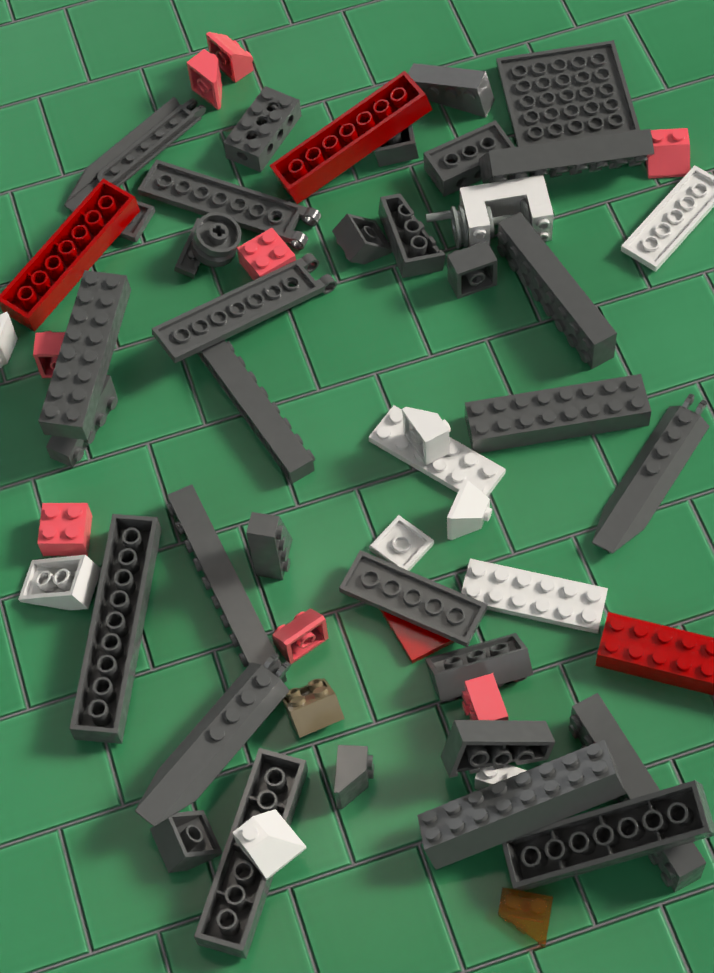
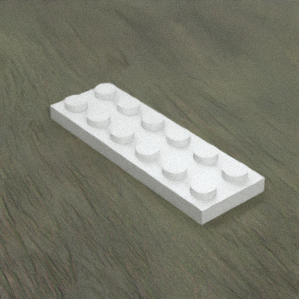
(672, 220)
(448, 470)
(535, 595)

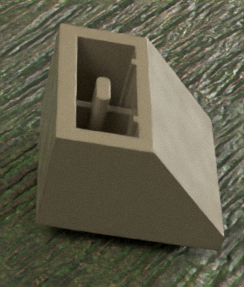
(312, 707)

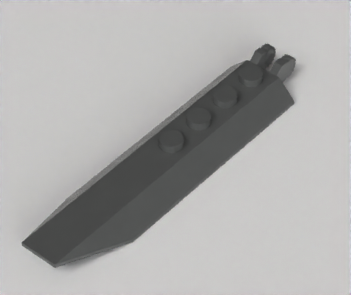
(137, 148)
(651, 475)
(214, 741)

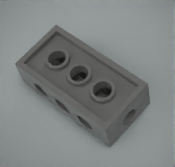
(262, 129)
(457, 161)

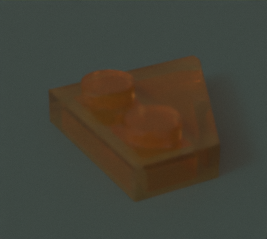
(527, 912)

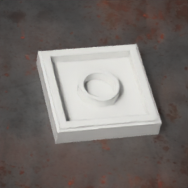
(401, 544)

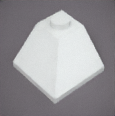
(468, 511)
(268, 842)

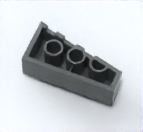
(398, 149)
(72, 450)
(269, 545)

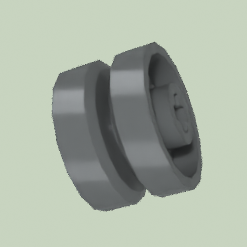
(216, 239)

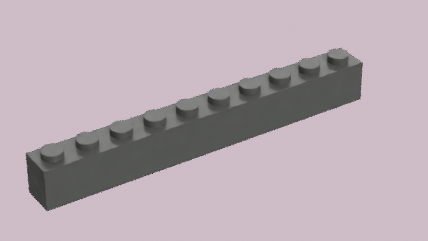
(258, 411)
(220, 578)

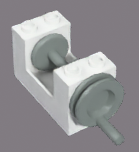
(493, 202)

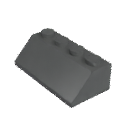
(503, 656)

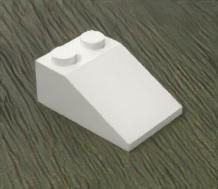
(61, 582)

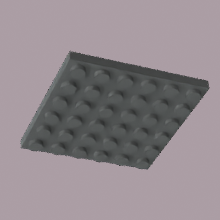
(566, 94)

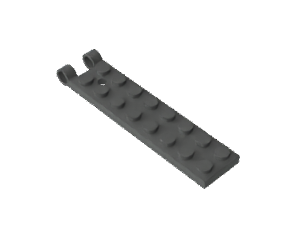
(210, 195)
(241, 308)

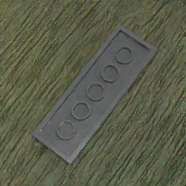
(413, 598)

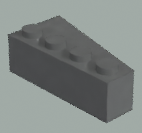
(455, 87)
(410, 243)
(495, 744)

